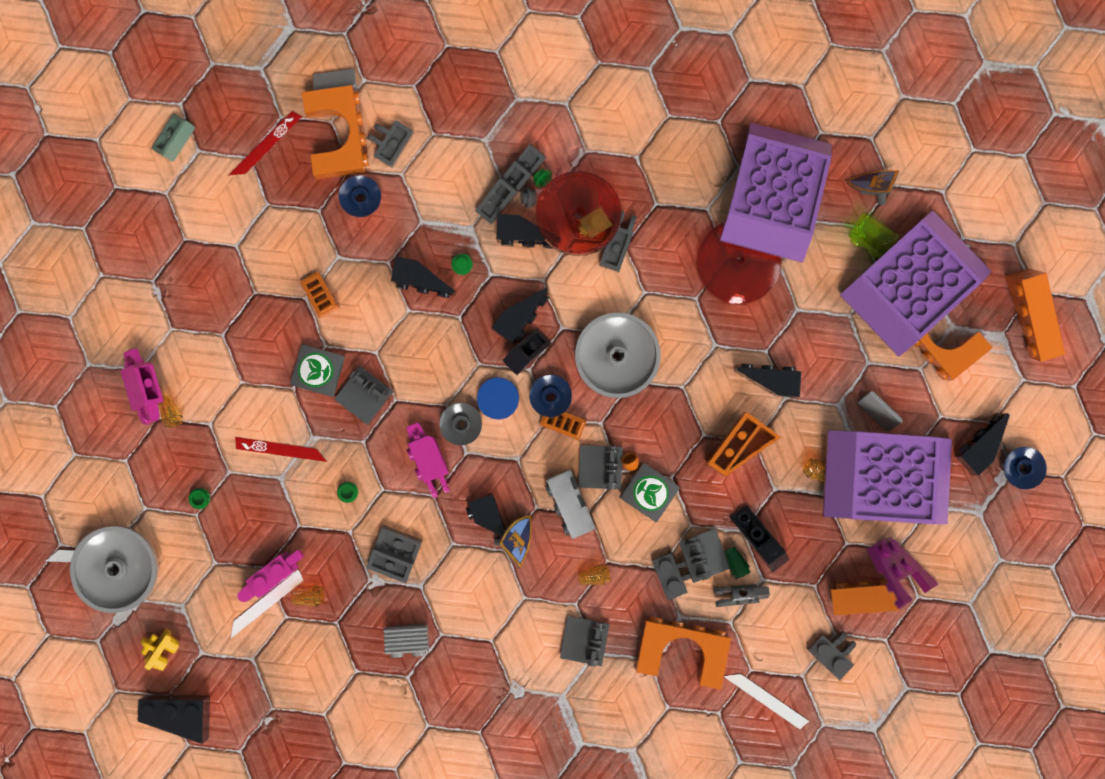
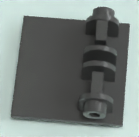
(363, 395)
(600, 467)
(704, 555)
(584, 641)

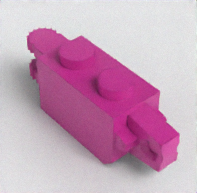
(141, 387)
(427, 457)
(270, 576)

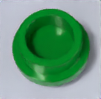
(542, 178)
(462, 264)
(347, 492)
(199, 498)

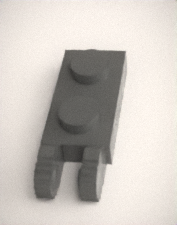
(617, 248)

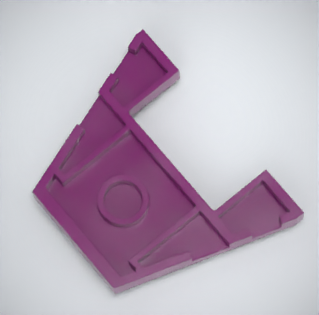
(896, 565)

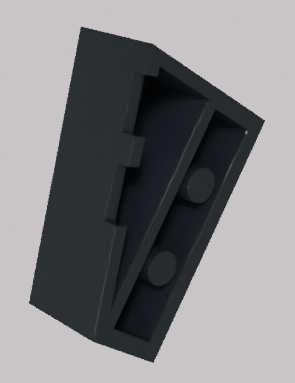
(177, 714)

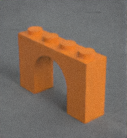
(351, 157)
(957, 360)
(658, 634)

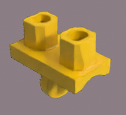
(154, 658)

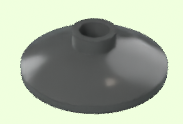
(452, 416)

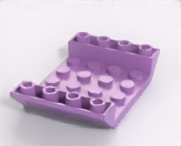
(777, 192)
(916, 284)
(887, 477)

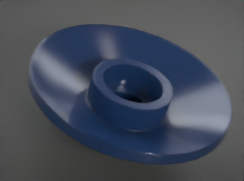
(359, 186)
(547, 385)
(1034, 468)

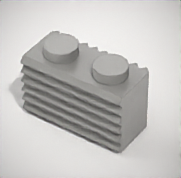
(406, 639)

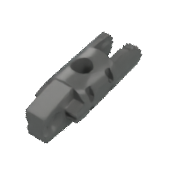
(751, 592)

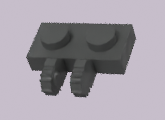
(393, 143)
(670, 576)
(830, 656)

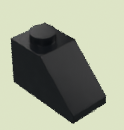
(526, 351)
(486, 514)

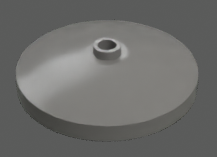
(621, 335)
(95, 572)

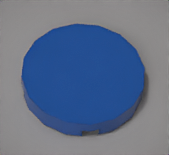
(498, 398)

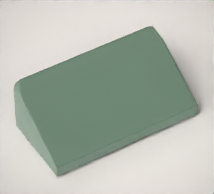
(173, 137)

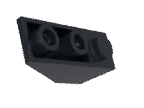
(518, 230)
(415, 275)
(515, 318)
(776, 382)
(984, 447)
(760, 538)

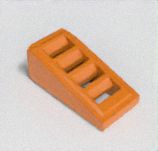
(321, 312)
(578, 432)

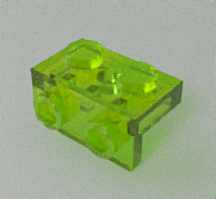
(872, 235)

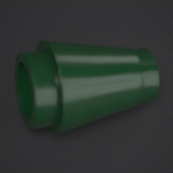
(736, 563)

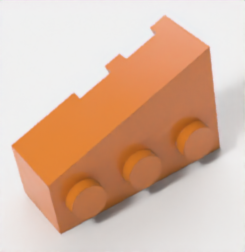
(740, 444)
(862, 598)

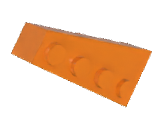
(1036, 313)

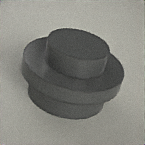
(528, 197)

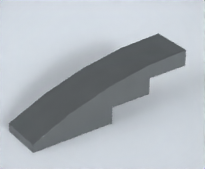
(511, 183)

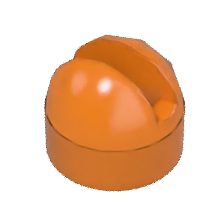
(630, 461)

